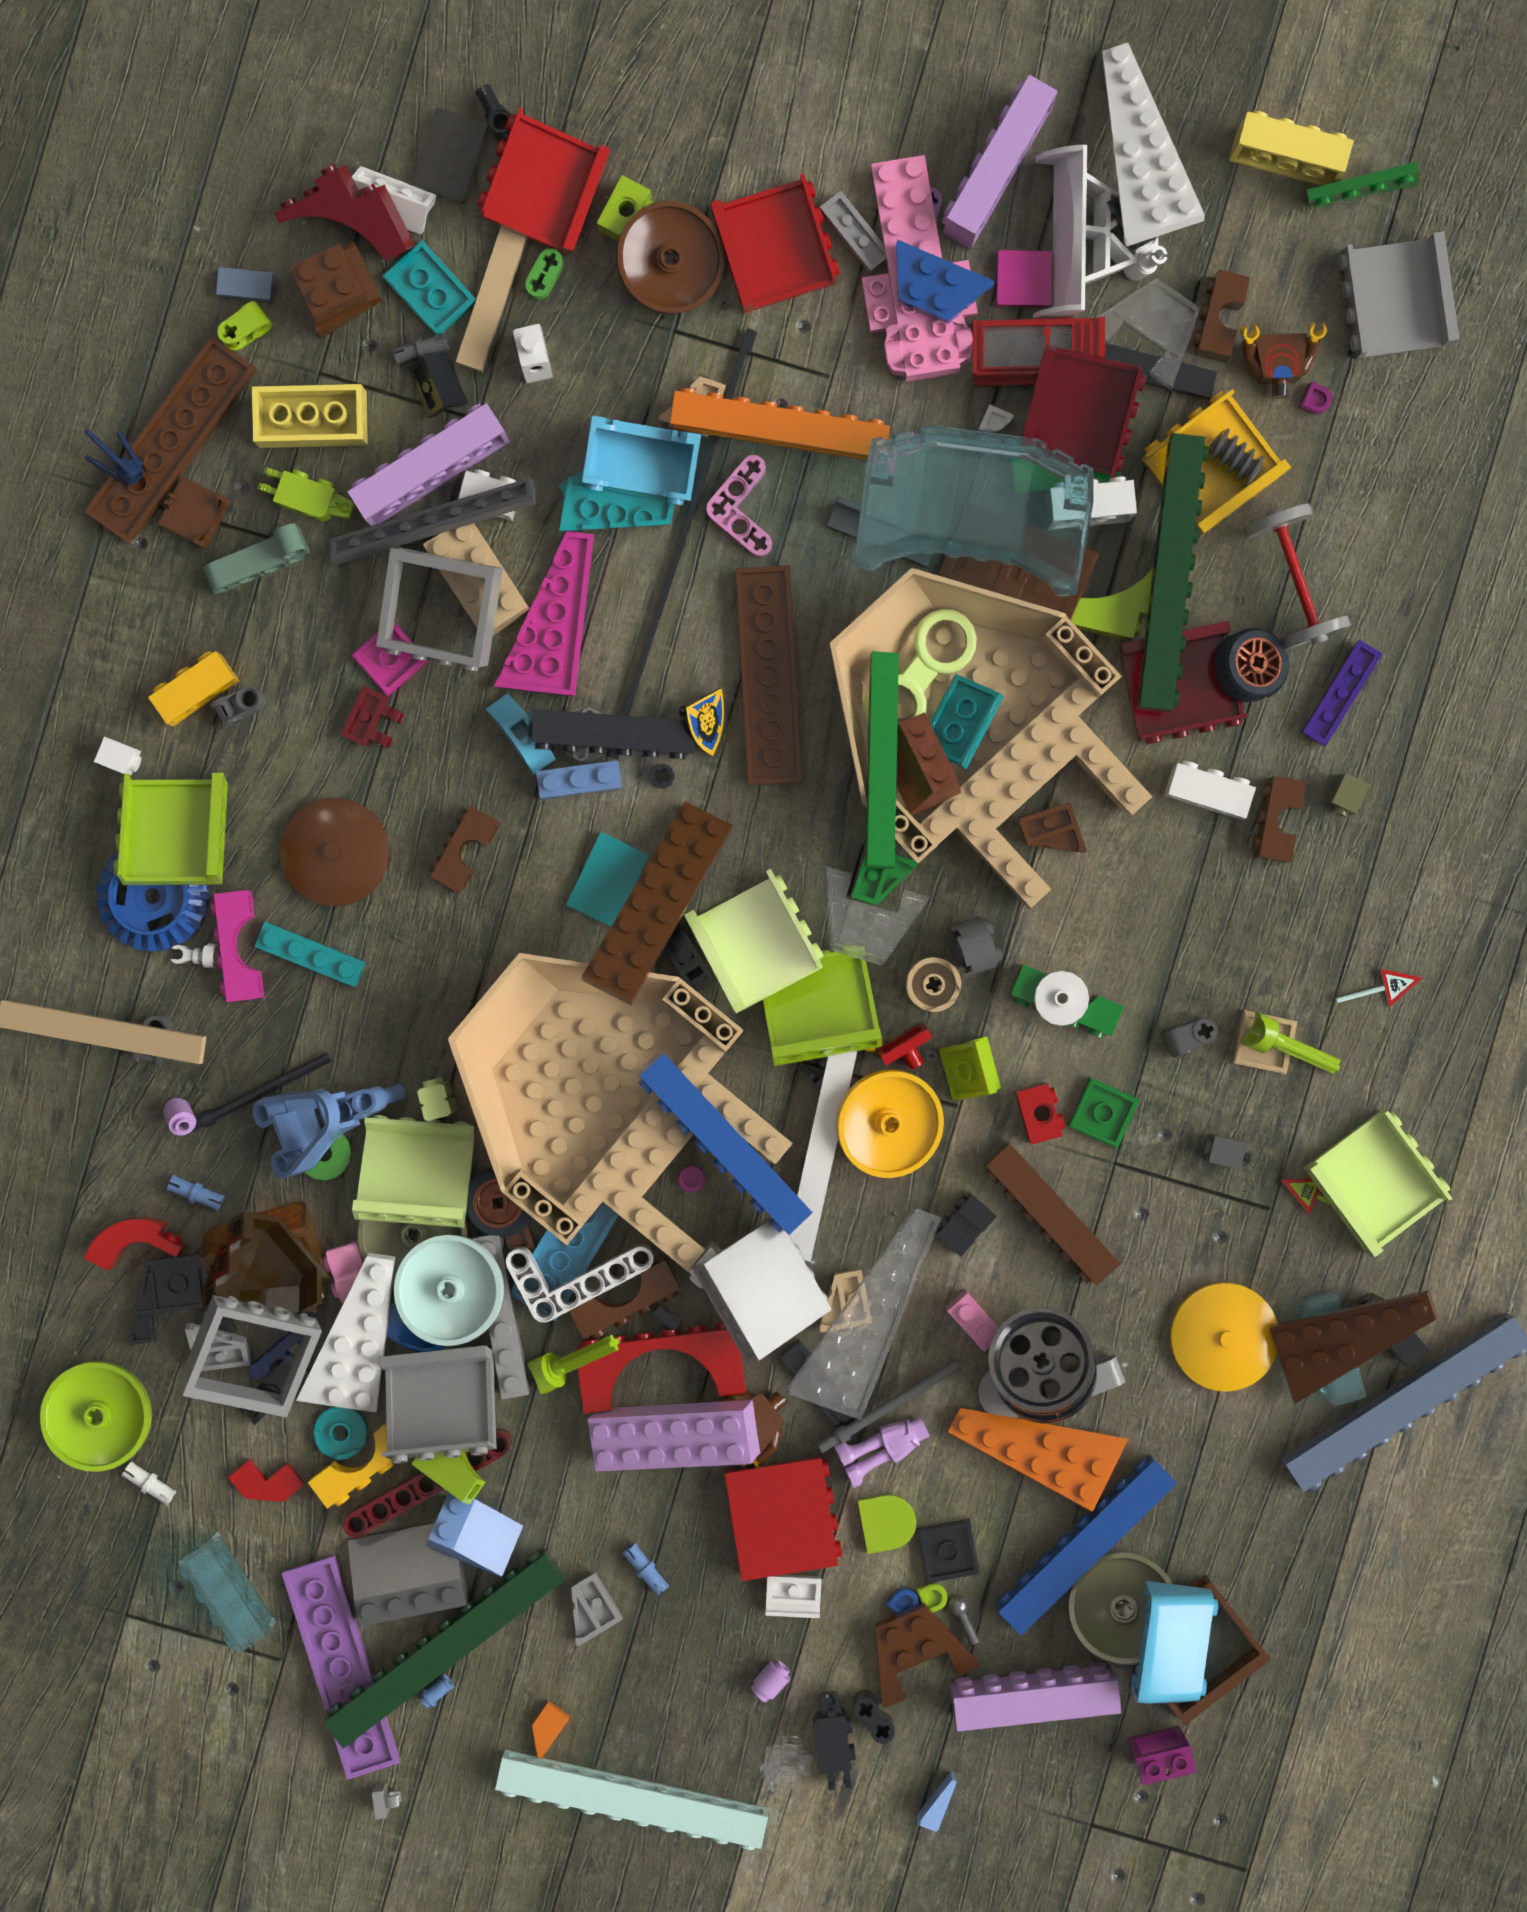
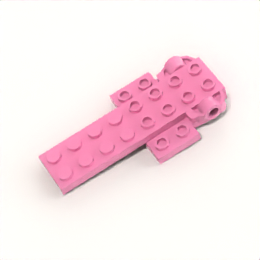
(914, 341)

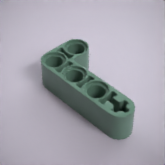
(257, 560)

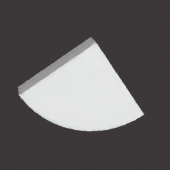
(995, 420)

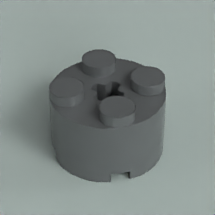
(973, 946)

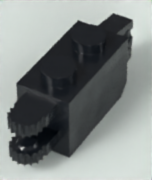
(831, 1739)

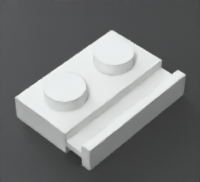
(793, 1596)

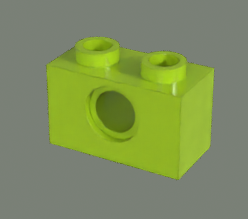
(626, 194)

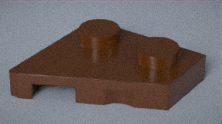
(1053, 829)

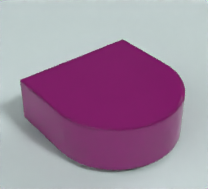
(1316, 399)

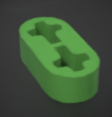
(549, 277)

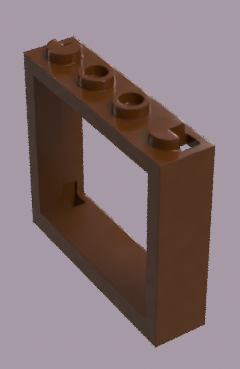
(1230, 1676)

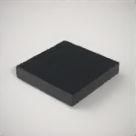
(948, 1550)

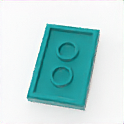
(429, 288)
(964, 718)
(607, 879)

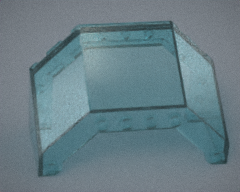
(976, 500)

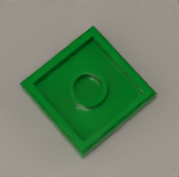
(1103, 1112)

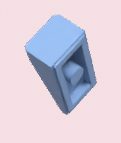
(934, 1809)

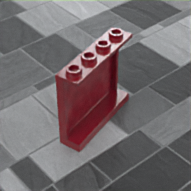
(1084, 406)
(1201, 698)

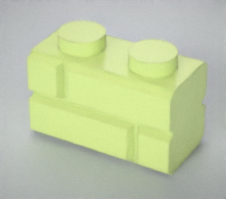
(437, 1099)

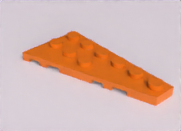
(1057, 1457)

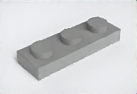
(854, 231)

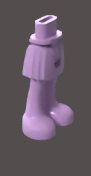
(897, 1442)

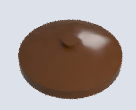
(670, 257)
(334, 852)

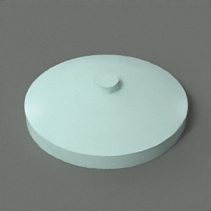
(448, 1290)

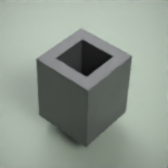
(1224, 1151)

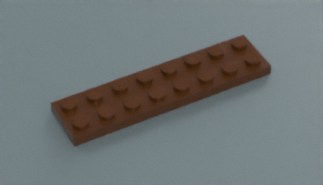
(173, 438)
(768, 675)
(657, 903)

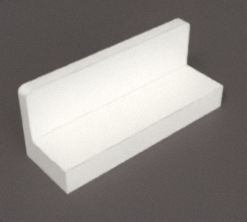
(409, 200)

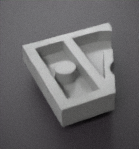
(226, 1349)
(593, 1608)

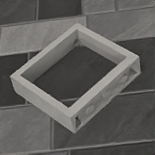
(486, 617)
(240, 1396)

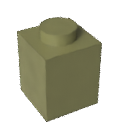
(1347, 795)

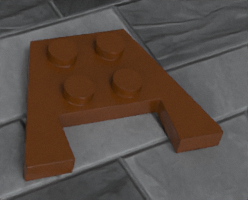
(911, 1640)

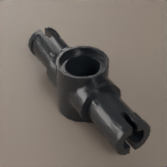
(494, 111)

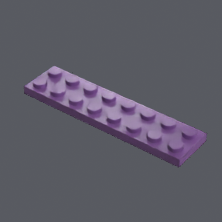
(337, 1655)

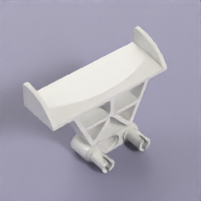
(1071, 232)

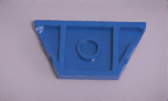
(936, 284)

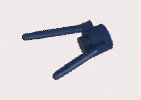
(128, 470)

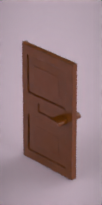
(1016, 582)

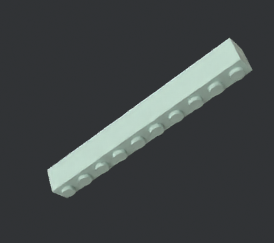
(632, 1799)

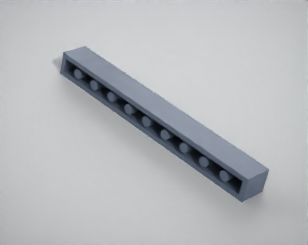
(1406, 1402)

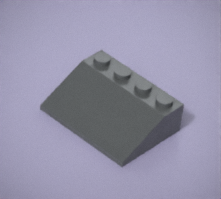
(403, 1577)

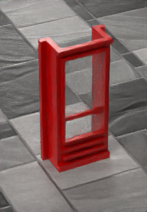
(1013, 349)

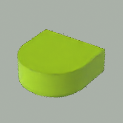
(933, 1595)

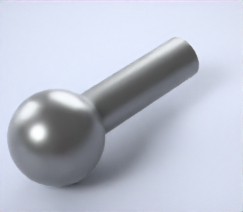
(958, 1606)

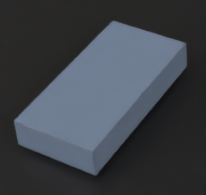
(245, 284)

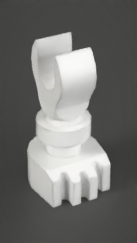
(206, 956)

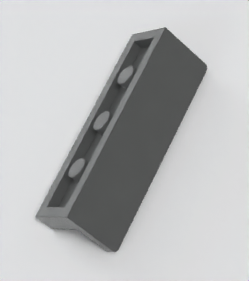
(846, 521)

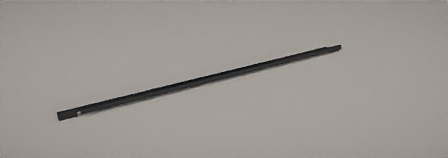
(747, 345)

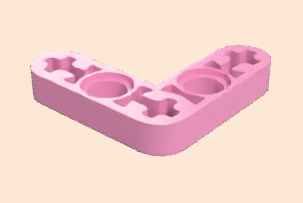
(732, 512)

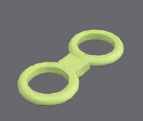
(923, 667)

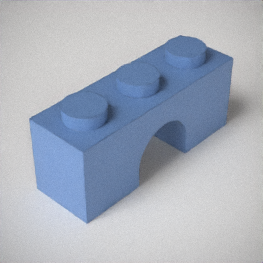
(579, 780)

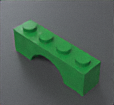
(1099, 1017)

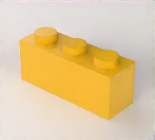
(193, 688)

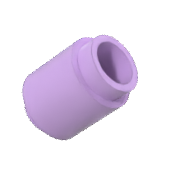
(179, 1116)
(771, 1680)

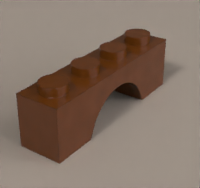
(656, 1284)

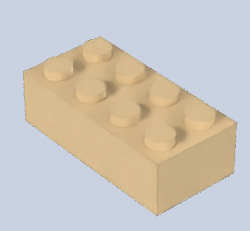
(469, 545)

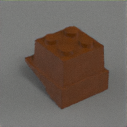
(334, 287)

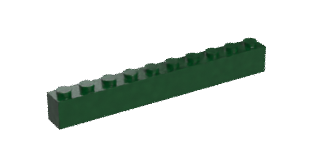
(1171, 573)
(443, 1648)

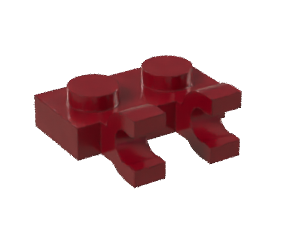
(365, 717)

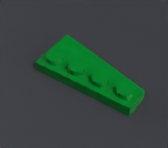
(1365, 185)

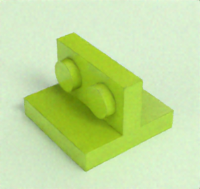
(970, 1069)

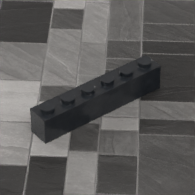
(609, 732)

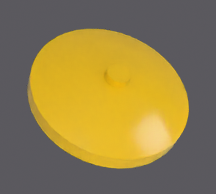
(889, 1123)
(1223, 1336)

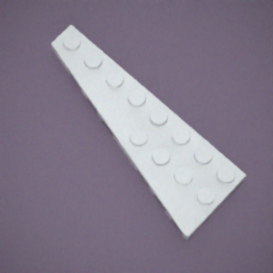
(1149, 173)

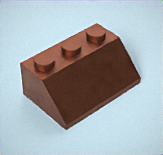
(922, 766)

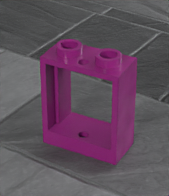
(1160, 1751)

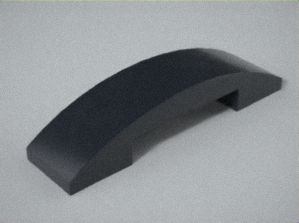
(688, 960)

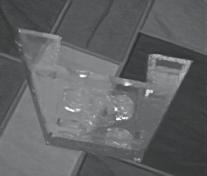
(1160, 318)
(866, 929)

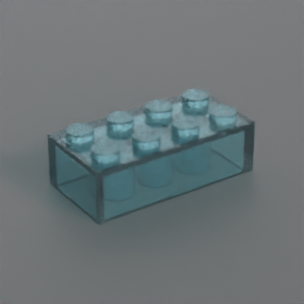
(226, 1593)

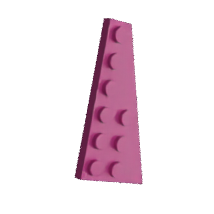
(551, 636)

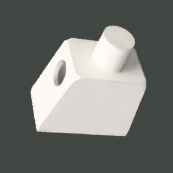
(532, 353)

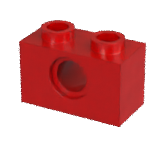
(1027, 1101)

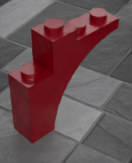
(340, 200)

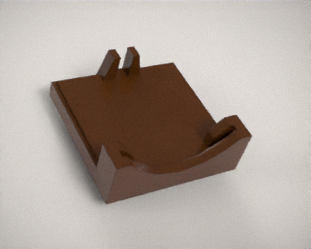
(193, 512)

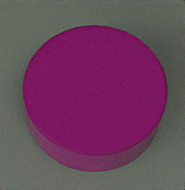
(691, 1178)

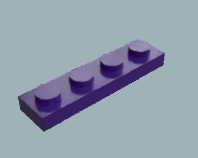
(1341, 693)

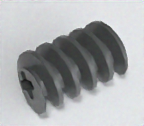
(1235, 456)

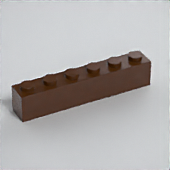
(1051, 1213)

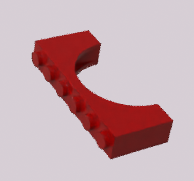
(708, 1345)

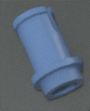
(435, 1691)

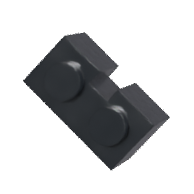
(964, 1223)

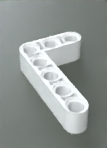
(577, 1284)

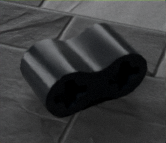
(873, 1716)

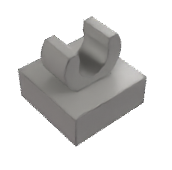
(384, 1800)

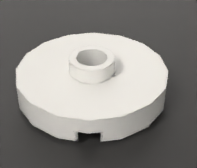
(1048, 1005)

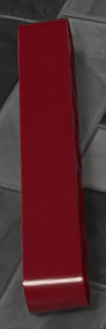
(416, 1489)

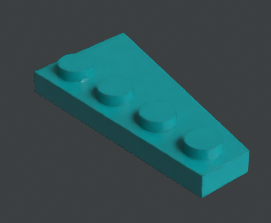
(611, 508)

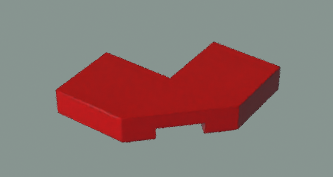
(256, 1486)

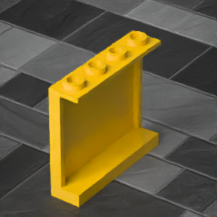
(1220, 491)

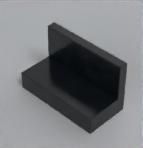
(437, 383)

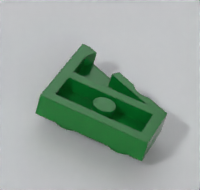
(877, 883)

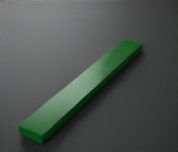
(882, 760)

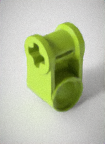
(246, 324)

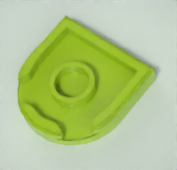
(886, 1522)

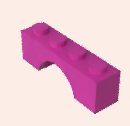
(232, 912)

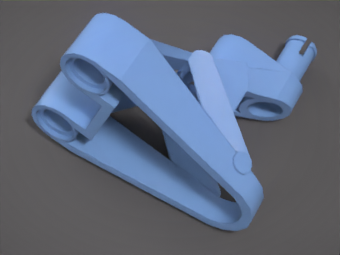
(299, 1128)

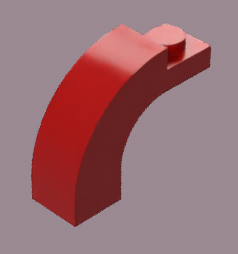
(112, 1241)

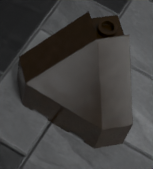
(266, 1266)

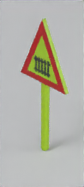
(1304, 1191)

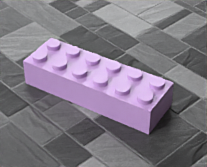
(1000, 161)
(428, 465)
(674, 1436)
(1035, 1697)

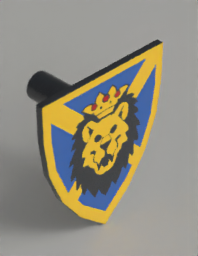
(705, 720)

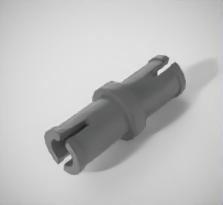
(420, 348)

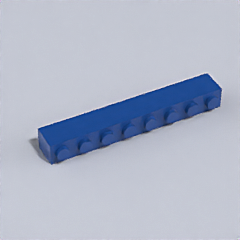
(724, 1142)
(1085, 1544)

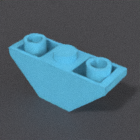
(514, 725)

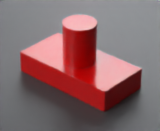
(905, 1046)

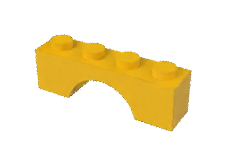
(336, 1480)

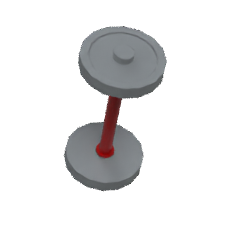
(1278, 522)

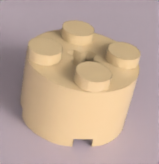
(947, 990)

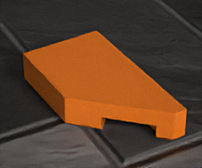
(547, 1727)

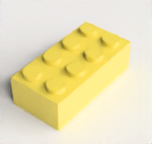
(1291, 149)
(309, 416)

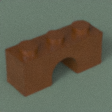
(1215, 339)
(1272, 841)
(450, 867)

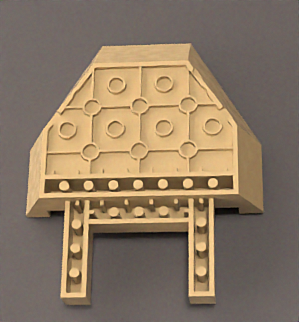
(1046, 683)
(562, 1098)

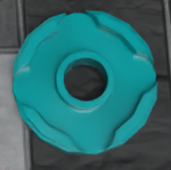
(329, 1443)

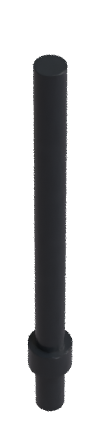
(209, 1117)

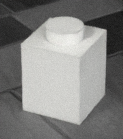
(118, 756)

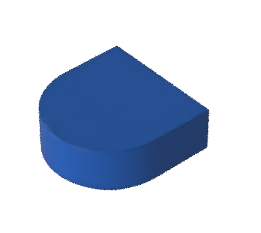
(902, 1600)

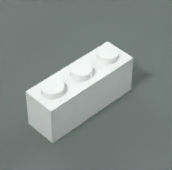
(1210, 790)

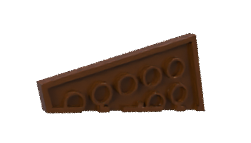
(1335, 1342)

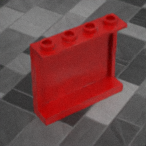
(542, 183)
(775, 244)
(783, 1518)

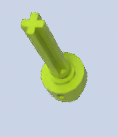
(1265, 1035)
(551, 1370)

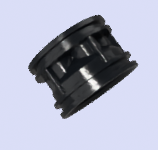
(1074, 1387)

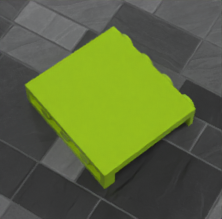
(171, 831)
(824, 1012)

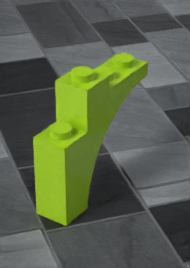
(1115, 614)
(453, 1475)

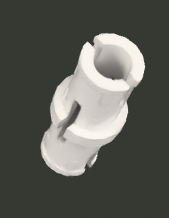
(149, 1483)

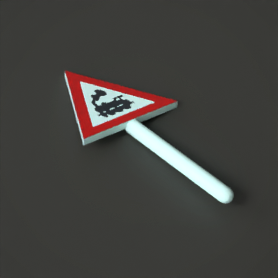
(1394, 984)

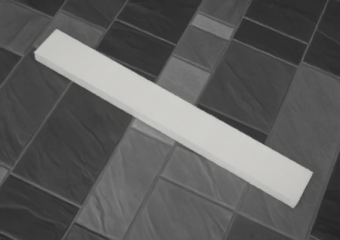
(822, 1148)

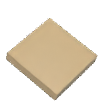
(1273, 1059)

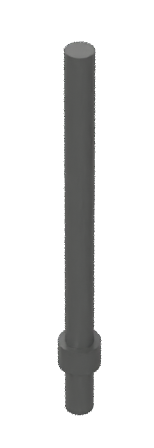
(843, 1433)

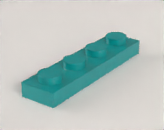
(310, 954)

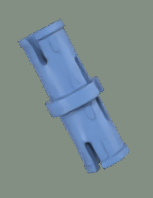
(195, 1192)
(645, 1569)

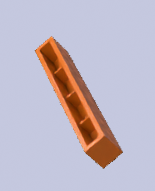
(774, 425)

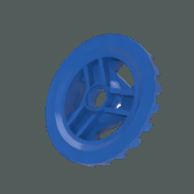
(131, 920)

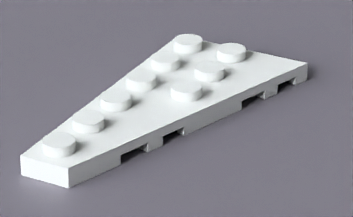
(349, 1362)

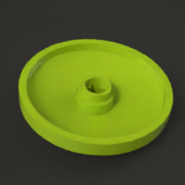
(95, 1416)

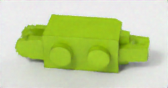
(306, 496)

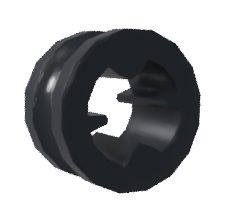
(660, 767)

